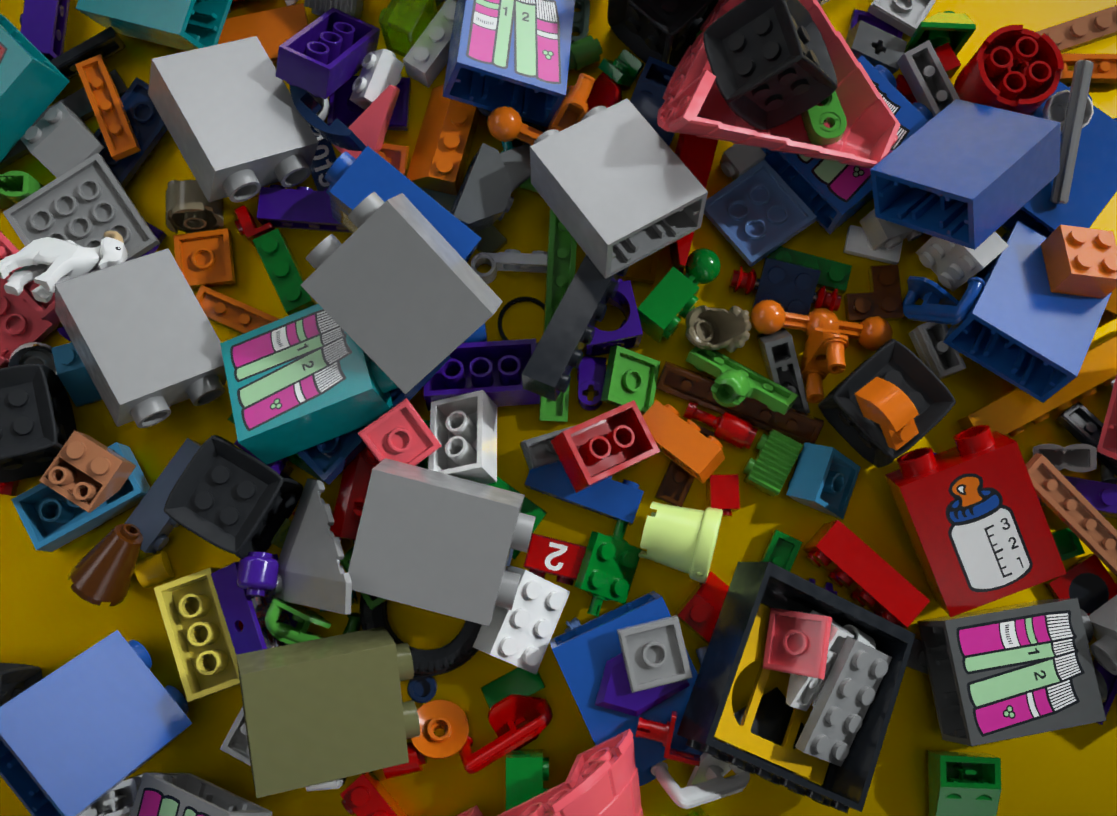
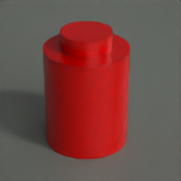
(415, 764)

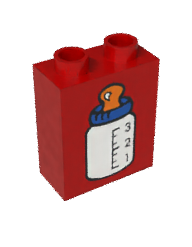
(974, 520)

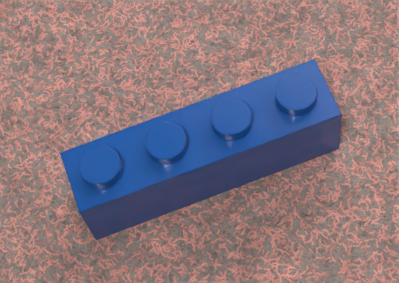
(605, 498)

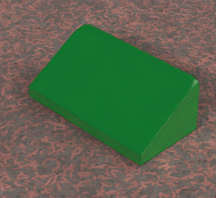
(514, 682)

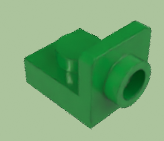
(623, 69)

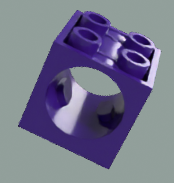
(630, 331)

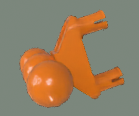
(506, 123)
(825, 339)

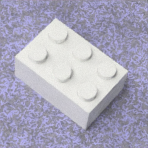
(958, 263)
(468, 437)
(525, 631)

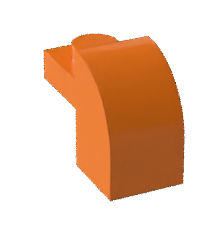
(891, 409)

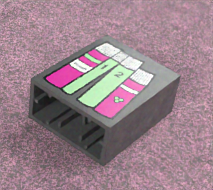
(1012, 671)

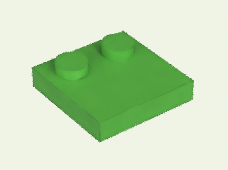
(630, 378)

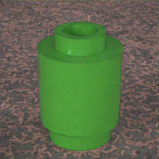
(584, 53)

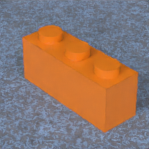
(683, 441)

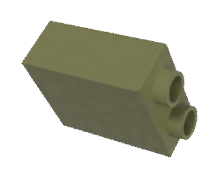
(326, 709)

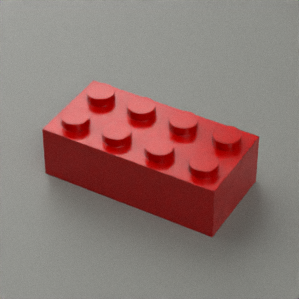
(864, 574)

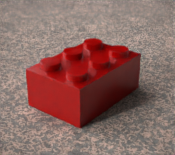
(605, 446)

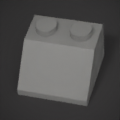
(61, 140)

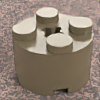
(190, 210)

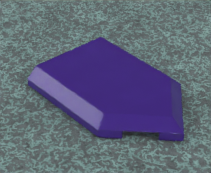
(617, 695)

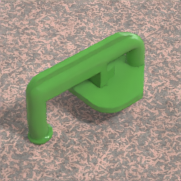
(304, 616)

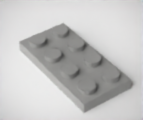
(843, 702)

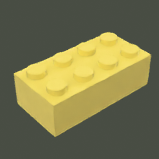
(198, 634)

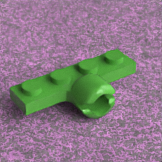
(737, 382)

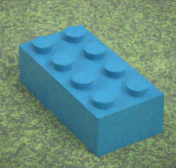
(57, 521)

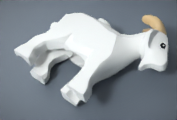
(58, 260)

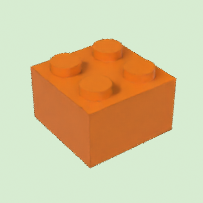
(1081, 261)

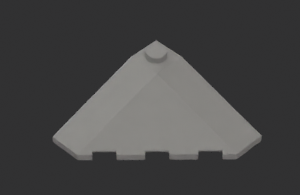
(312, 556)

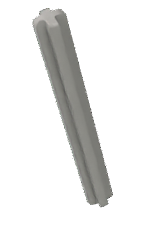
(1072, 130)

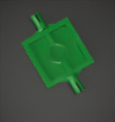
(608, 567)

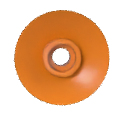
(445, 716)

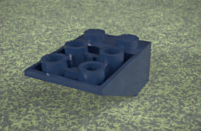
(650, 91)

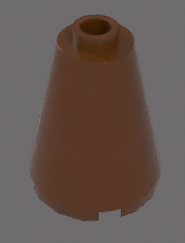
(108, 567)

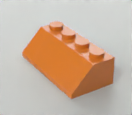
(443, 144)

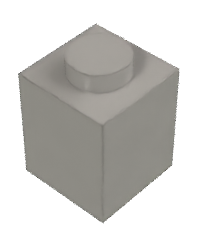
(740, 159)

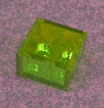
(405, 22)

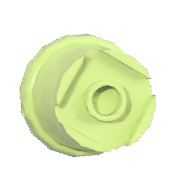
(681, 538)

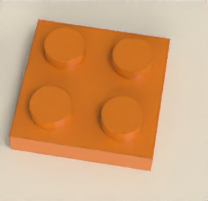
(205, 257)

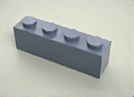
(149, 513)

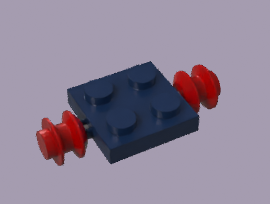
(788, 285)

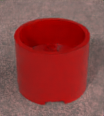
(1012, 71)

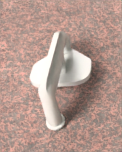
(705, 782)

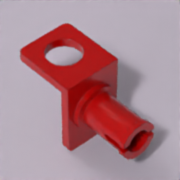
(663, 733)

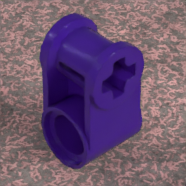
(591, 378)

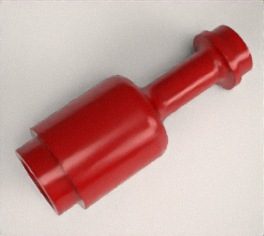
(726, 427)

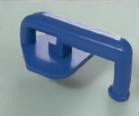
(937, 303)

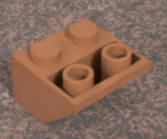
(87, 472)

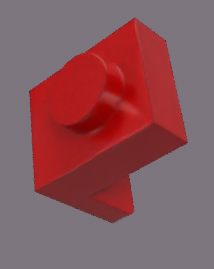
(247, 225)

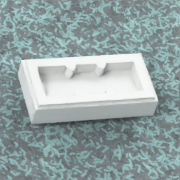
(859, 245)

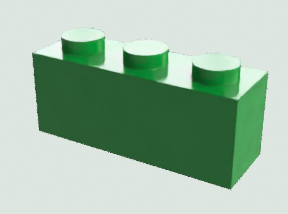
(283, 271)

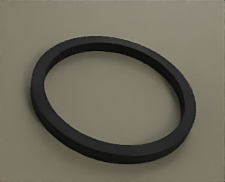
(509, 304)

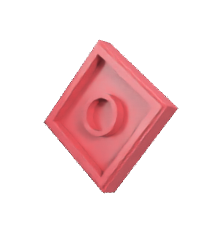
(400, 435)
(797, 643)

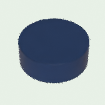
(422, 688)

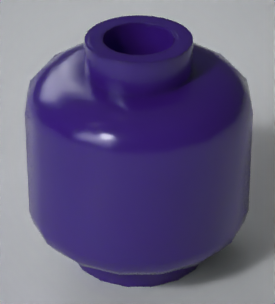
(257, 573)

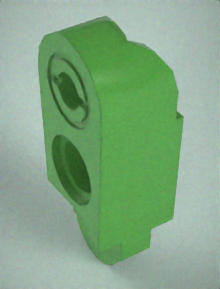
(818, 115)

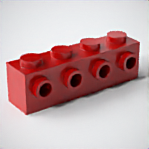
(370, 798)

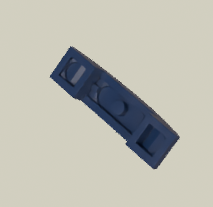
(336, 133)

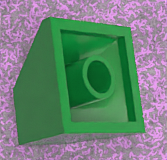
(943, 29)

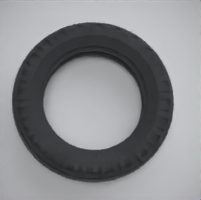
(432, 661)

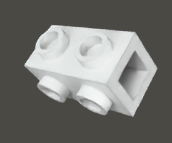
(378, 72)

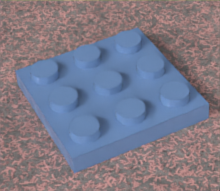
(758, 213)

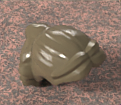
(718, 328)

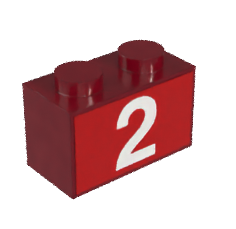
(555, 558)

